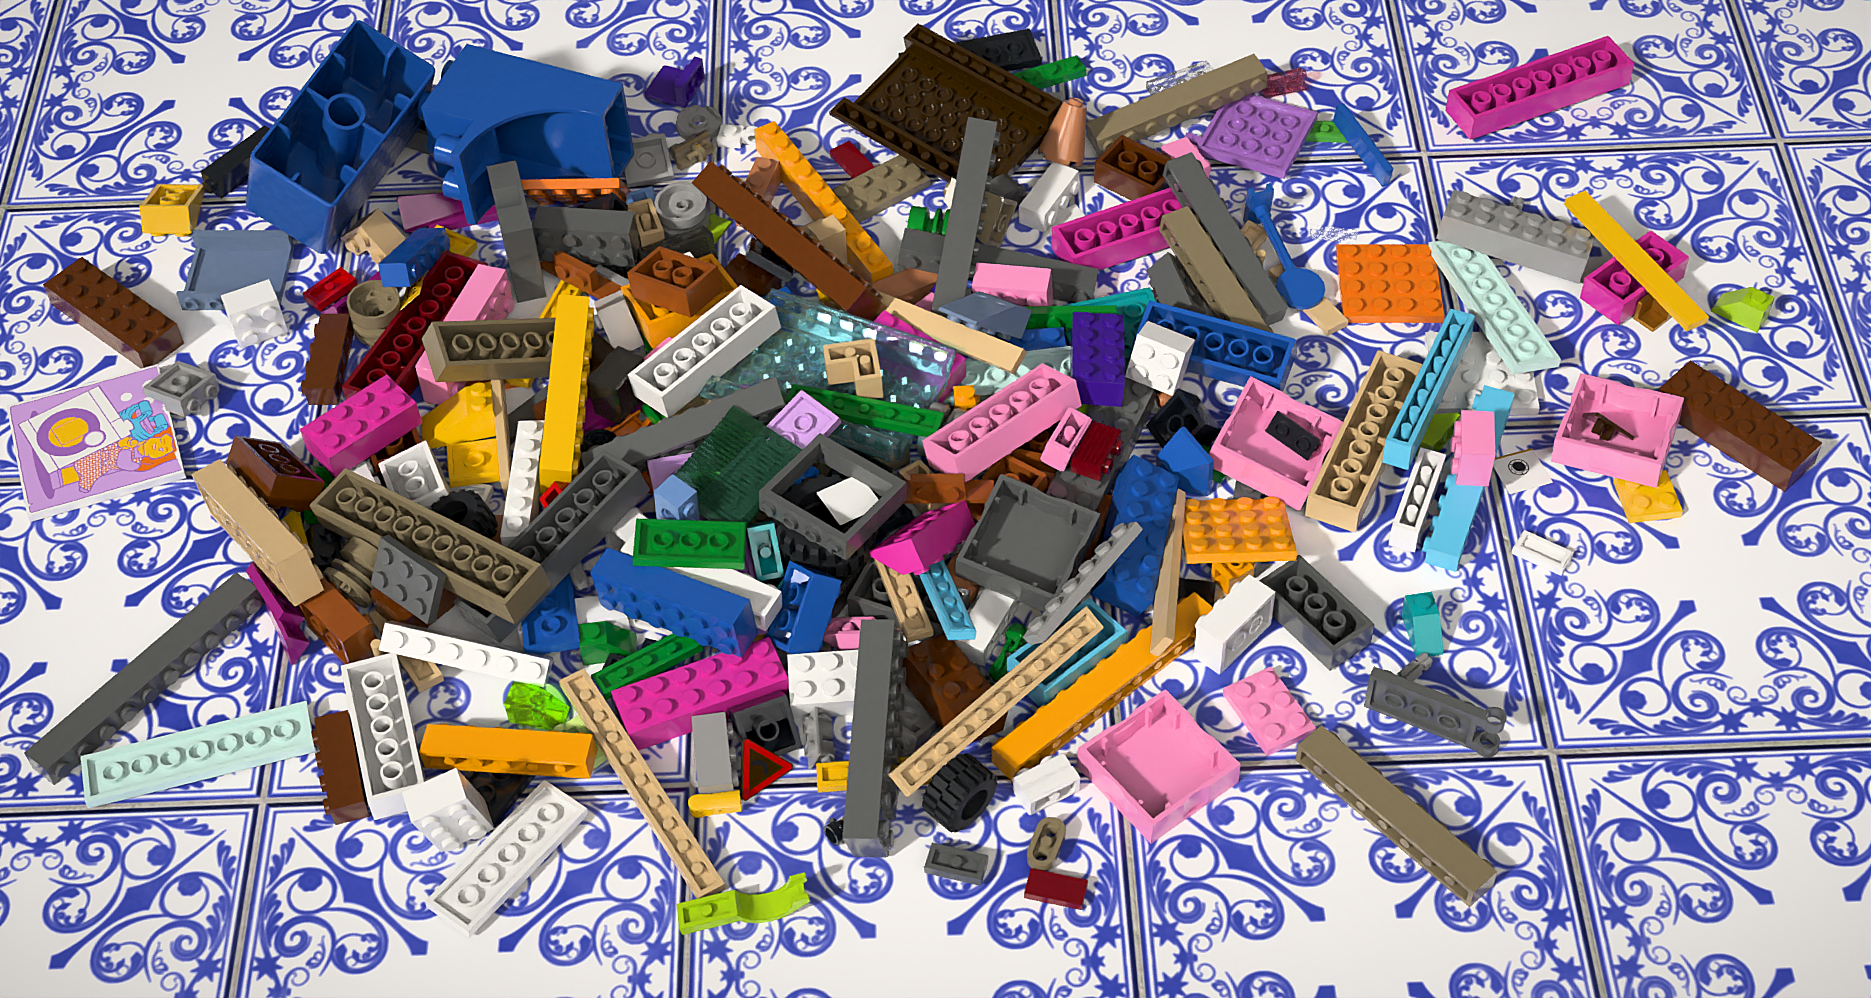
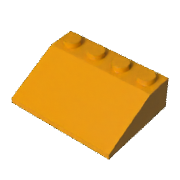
(661, 323)

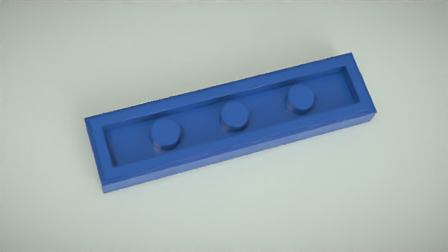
(1363, 144)

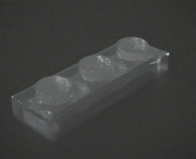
(1174, 78)

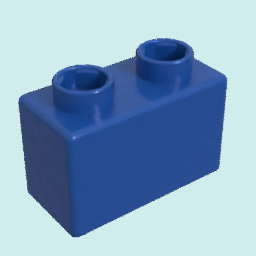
(338, 137)

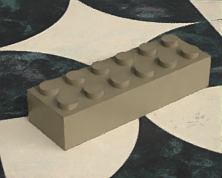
(490, 349)

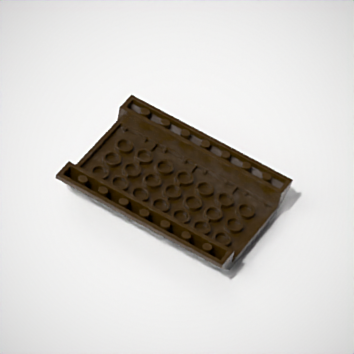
(929, 93)

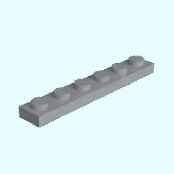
(1078, 587)

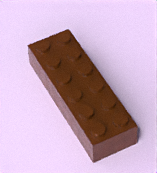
(113, 314)
(1742, 427)

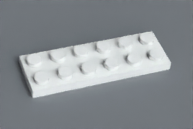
(506, 858)

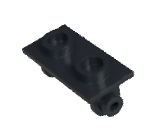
(1293, 435)

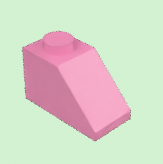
(844, 632)

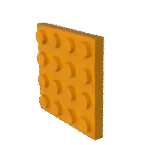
(1237, 531)

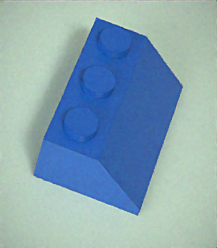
(805, 609)

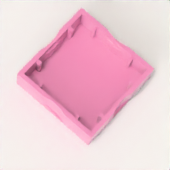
(1641, 412)
(1262, 461)
(1158, 766)

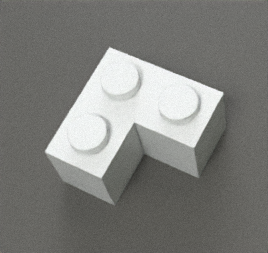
(617, 320)

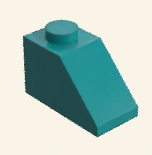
(764, 550)
(1423, 624)

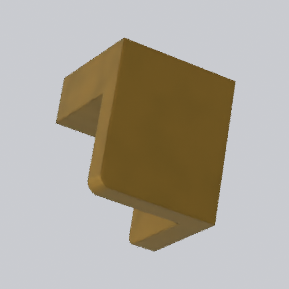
(1650, 313)

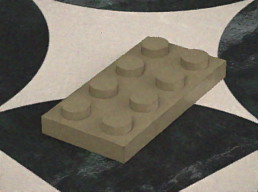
(881, 187)

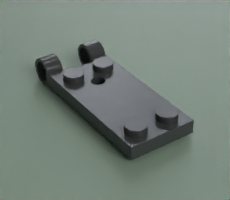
(1434, 711)

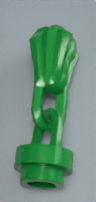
(1013, 635)

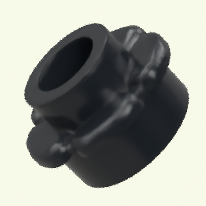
(834, 831)

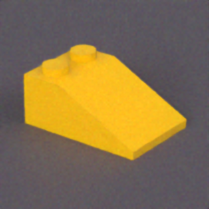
(172, 209)
(461, 417)

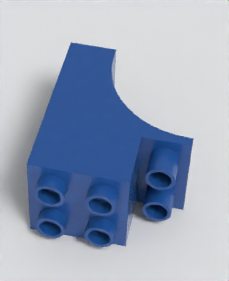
(522, 110)

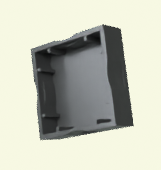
(516, 231)
(1026, 543)

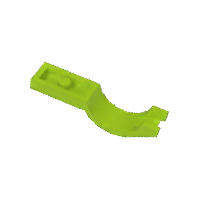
(737, 906)

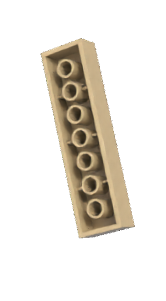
(1356, 455)
(259, 532)

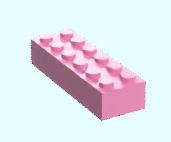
(483, 298)
(1002, 422)

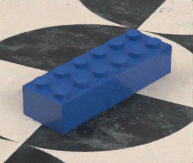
(1227, 348)
(1147, 497)
(675, 603)

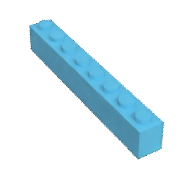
(1428, 389)
(1462, 501)

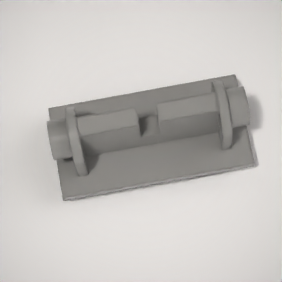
(816, 729)

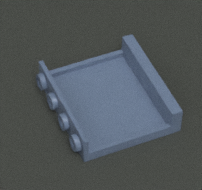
(233, 261)

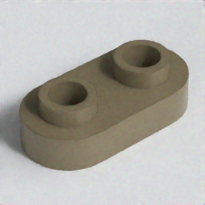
(1046, 846)

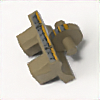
(693, 149)

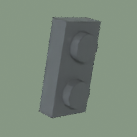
(956, 864)

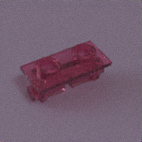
(1281, 85)

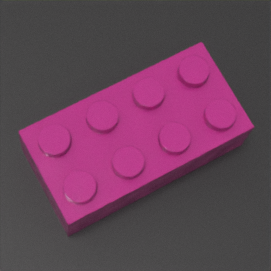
(1617, 292)
(361, 425)

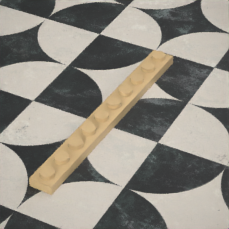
(995, 702)
(642, 785)

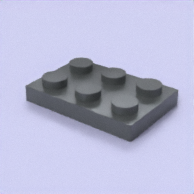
(408, 579)

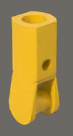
(716, 803)

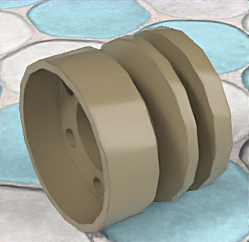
(372, 309)
(355, 575)

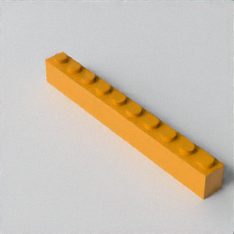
(820, 201)
(1094, 693)

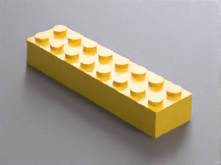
(567, 391)

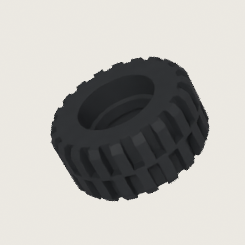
(799, 549)

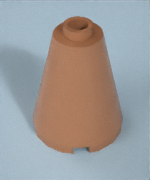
(1066, 134)

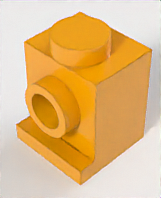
(965, 397)
(1229, 573)

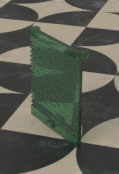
(735, 466)

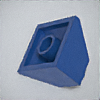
(1188, 461)

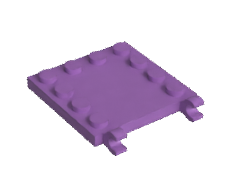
(1256, 134)

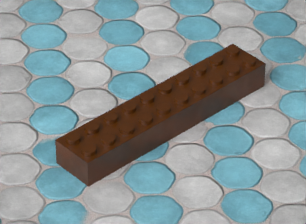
(789, 242)

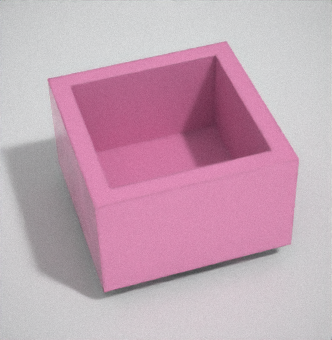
(1473, 448)

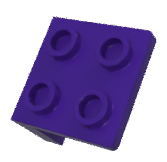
(677, 85)

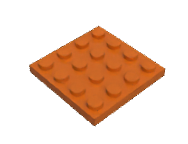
(573, 190)
(1388, 283)

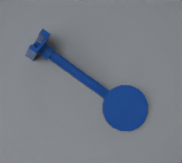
(1298, 286)

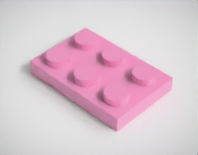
(1268, 711)

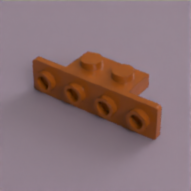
(579, 275)
(946, 489)

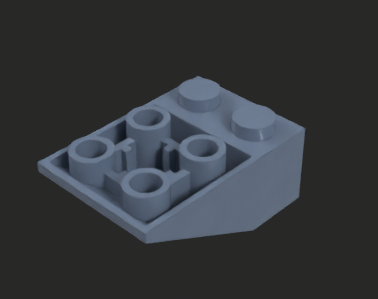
(988, 314)

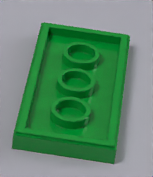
(689, 544)

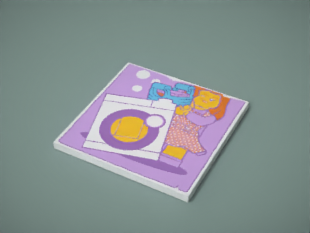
(93, 444)

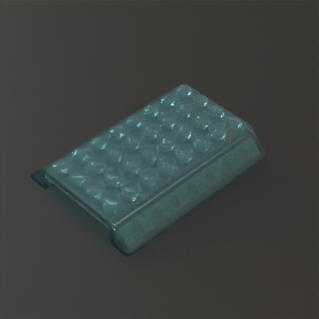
(910, 367)

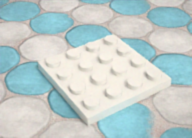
(1482, 367)

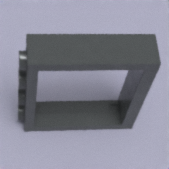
(849, 464)

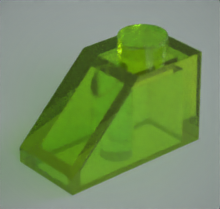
(534, 707)

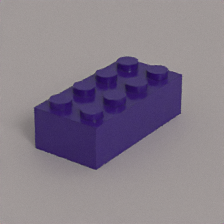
(1098, 357)

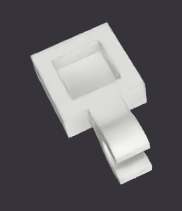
(735, 135)

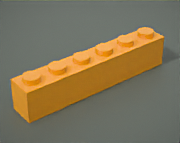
(508, 751)

